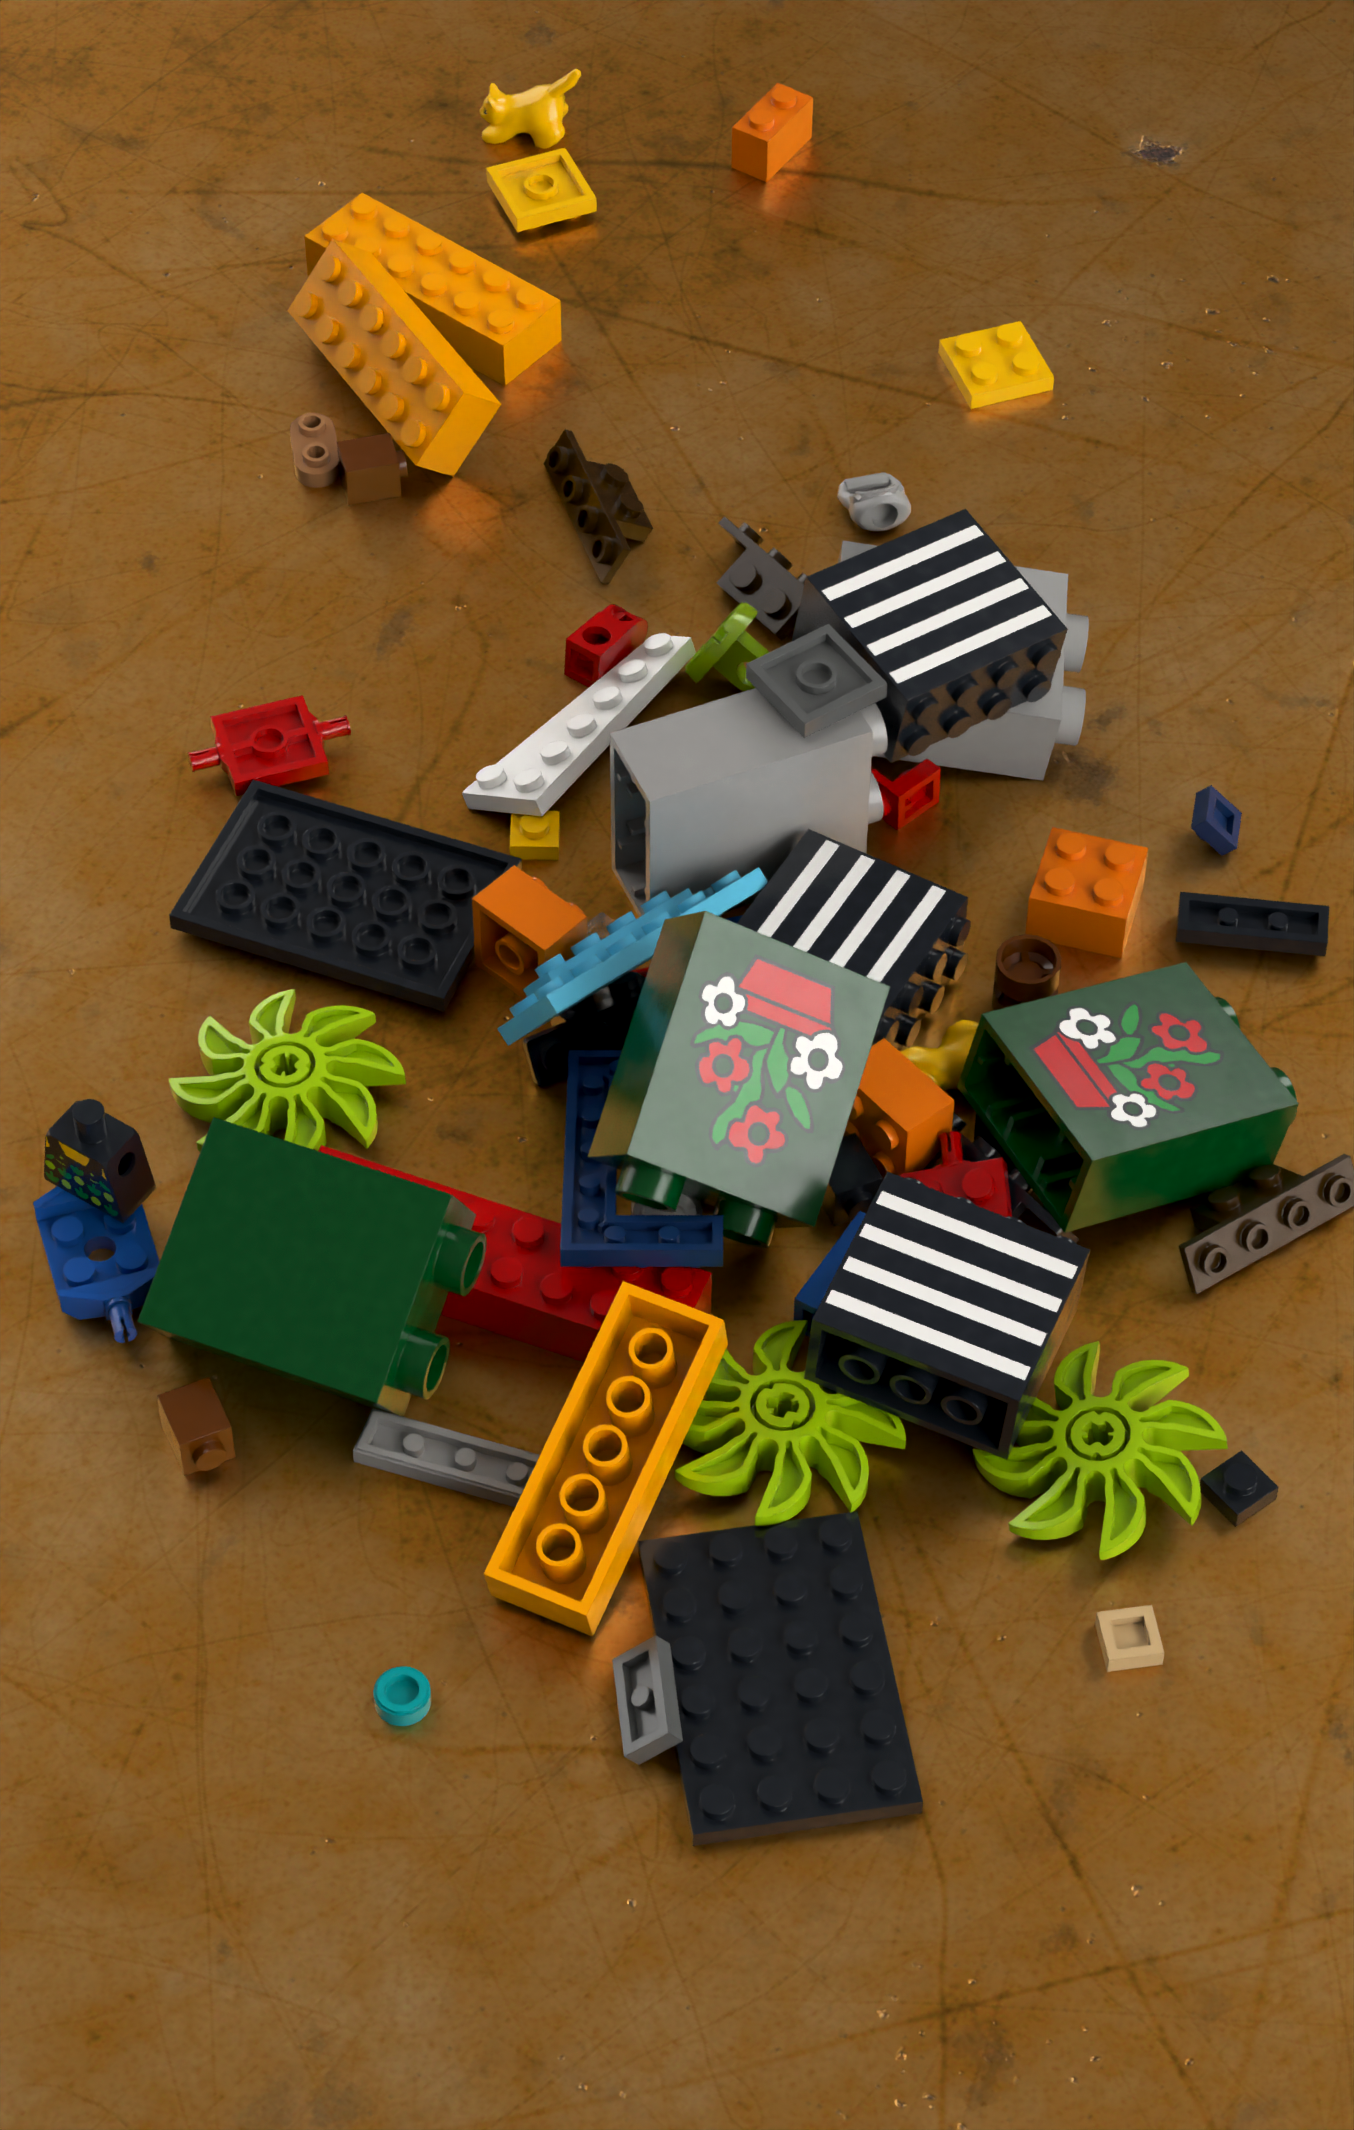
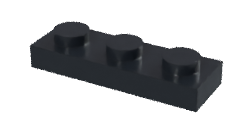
(1252, 924)

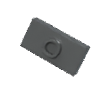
(647, 1700)

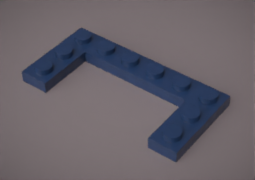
(589, 1223)

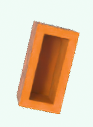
(772, 132)

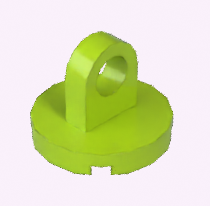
(729, 649)

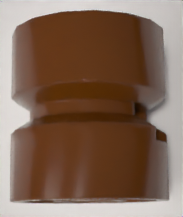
(1025, 971)

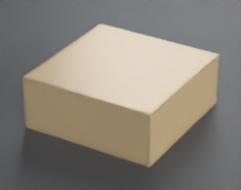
(1129, 1638)

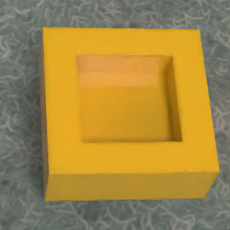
(535, 836)

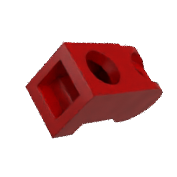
(602, 643)

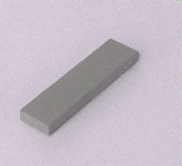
(444, 1457)

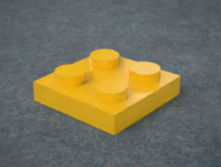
(541, 189)
(996, 364)

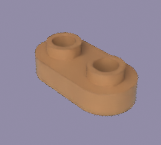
(314, 450)

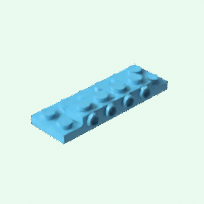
(627, 947)

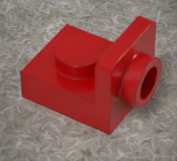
(910, 793)

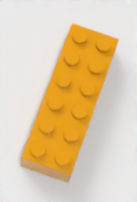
(478, 307)
(393, 358)
(606, 1458)

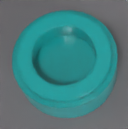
(402, 1696)

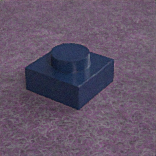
(1216, 820)

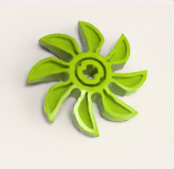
(291, 1077)
(782, 1427)
(1105, 1452)

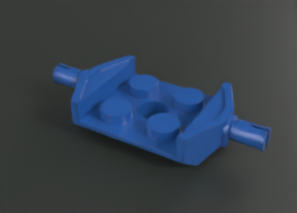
(90, 1287)

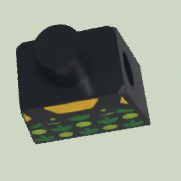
(98, 1160)

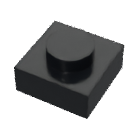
(1238, 1488)

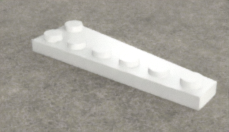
(567, 744)

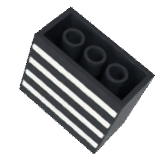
(941, 626)
(869, 922)
(946, 1314)

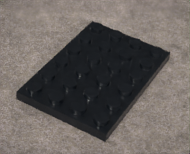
(341, 894)
(780, 1679)

